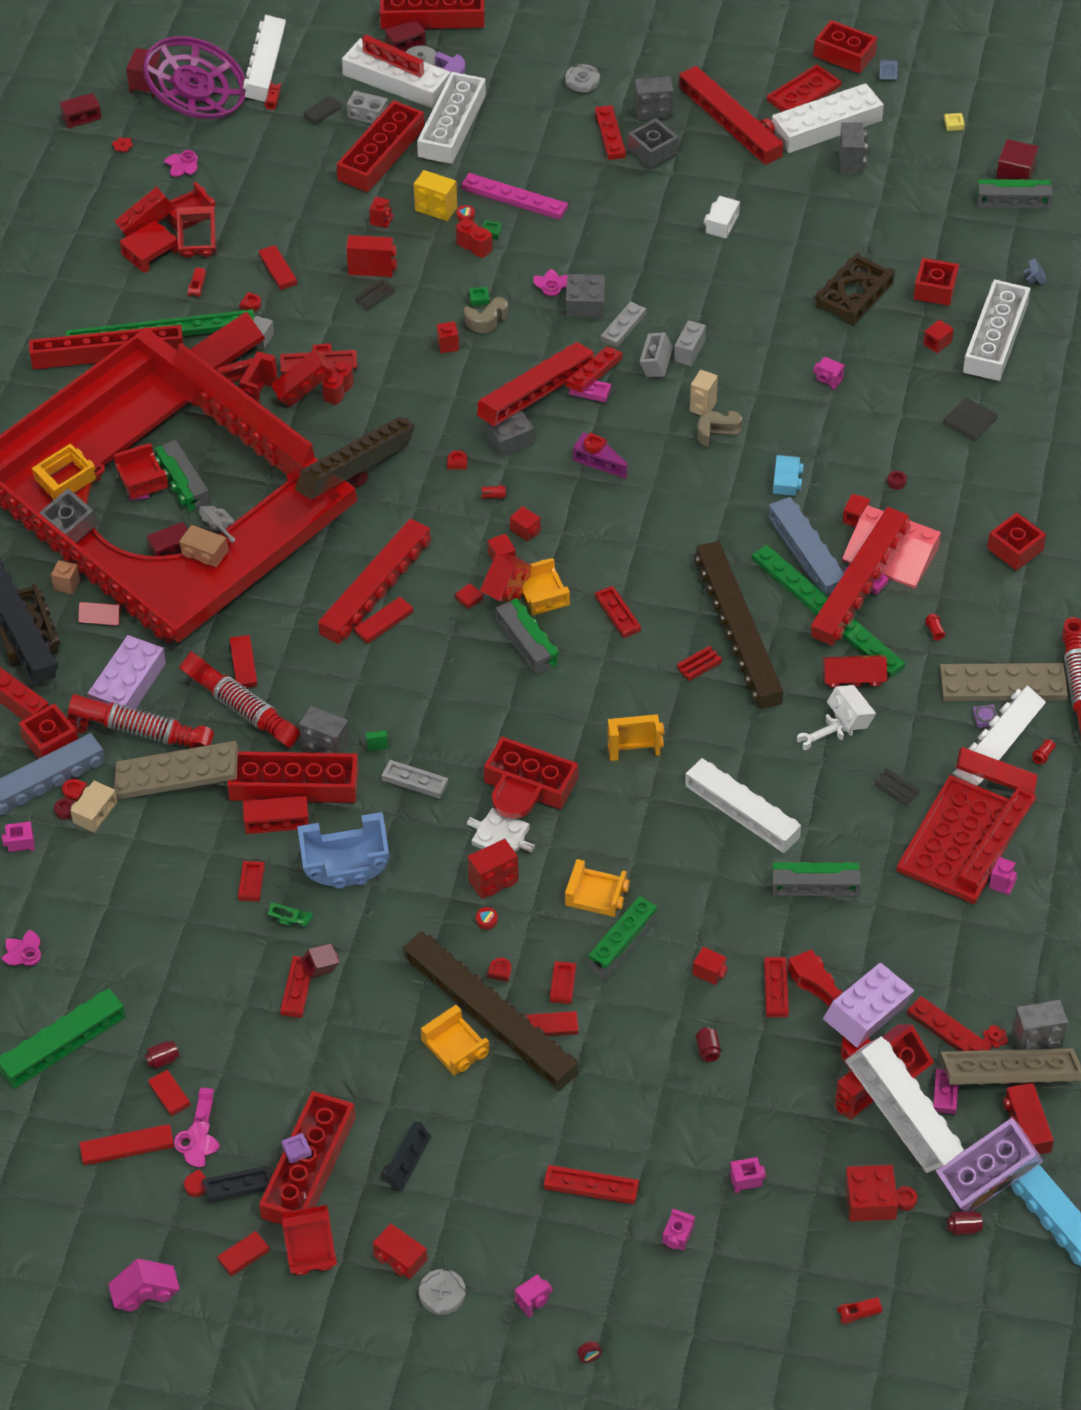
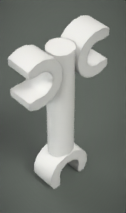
(834, 725)

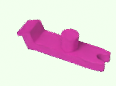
(204, 1105)

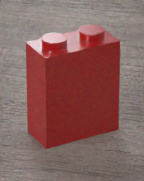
(371, 256)

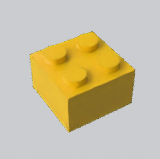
(435, 195)

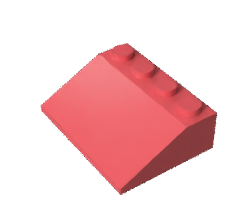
(911, 558)

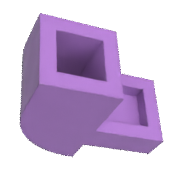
(450, 64)

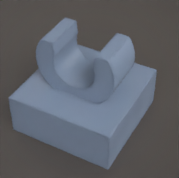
(888, 69)
(1035, 272)

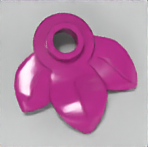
(182, 163)
(551, 283)
(20, 950)
(200, 1144)

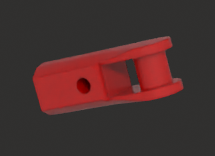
(272, 96)
(197, 282)
(863, 1309)

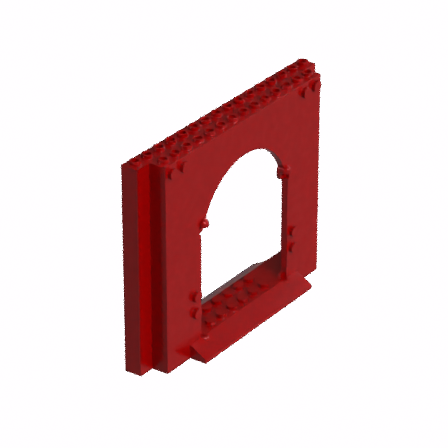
(107, 414)

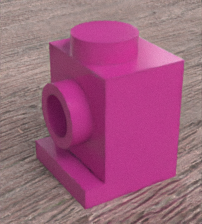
(829, 372)
(19, 837)
(1003, 876)
(746, 1174)
(678, 1230)
(532, 1294)

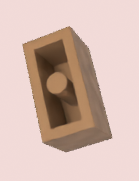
(203, 545)

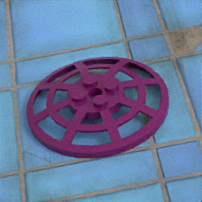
(203, 80)

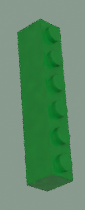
(61, 1038)

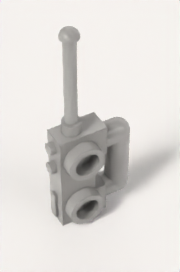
(217, 519)

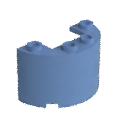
(345, 856)

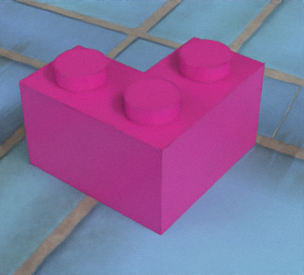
(141, 1282)

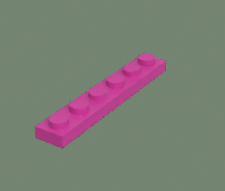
(514, 196)

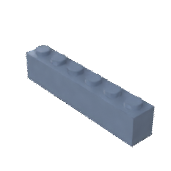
(805, 545)
(49, 772)

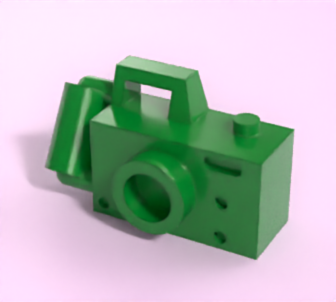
(288, 914)

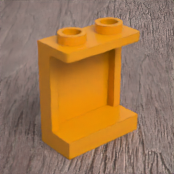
(544, 588)
(634, 734)
(595, 890)
(454, 1041)

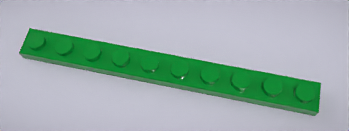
(190, 325)
(815, 599)

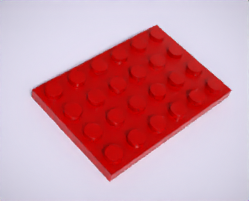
(950, 837)

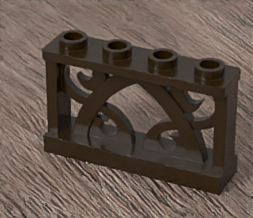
(880, 280)
(40, 618)

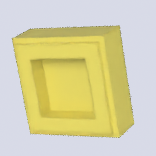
(954, 121)

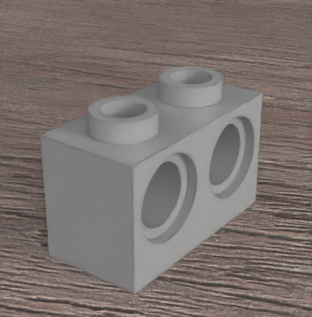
(365, 107)

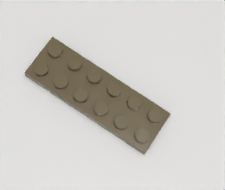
(1000, 681)
(176, 770)
(1011, 1066)

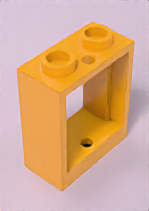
(57, 461)

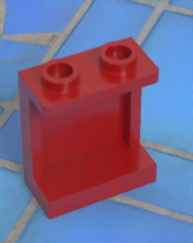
(195, 198)
(147, 244)
(259, 373)
(140, 471)
(308, 1239)

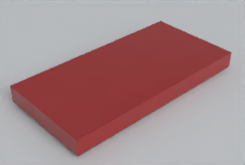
(803, 89)
(229, 342)

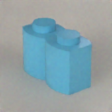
(786, 475)

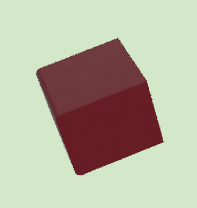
(135, 71)
(1017, 161)

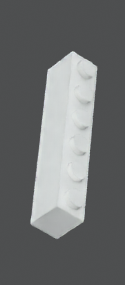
(265, 57)
(1004, 729)
(743, 805)

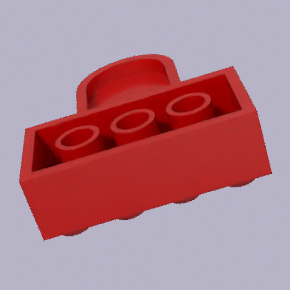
(527, 776)

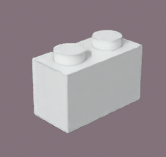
(722, 216)
(851, 707)

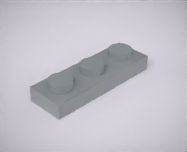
(623, 324)
(415, 779)

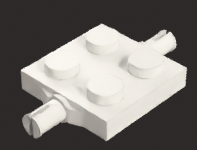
(496, 828)

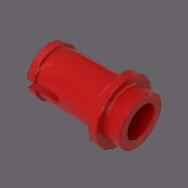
(495, 492)
(933, 622)
(1041, 754)

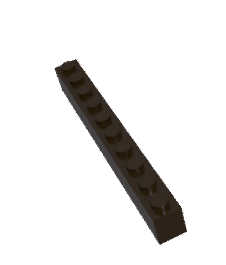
(354, 457)
(738, 625)
(491, 1011)

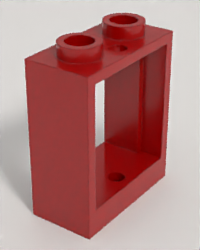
(194, 214)
(851, 1096)

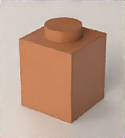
(65, 577)

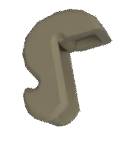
(487, 320)
(718, 424)

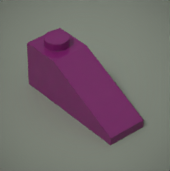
(605, 461)

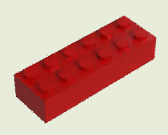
(433, 13)
(380, 146)
(291, 774)
(300, 1184)

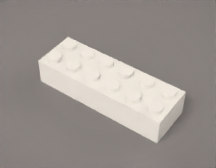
(394, 80)
(451, 117)
(823, 117)
(996, 330)
(904, 1104)

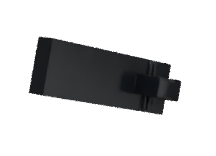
(406, 1157)
(236, 1184)

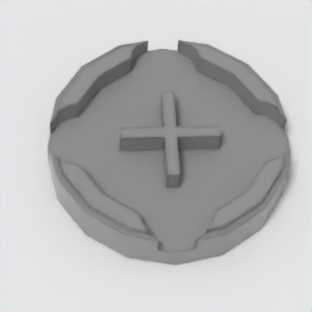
(442, 1292)

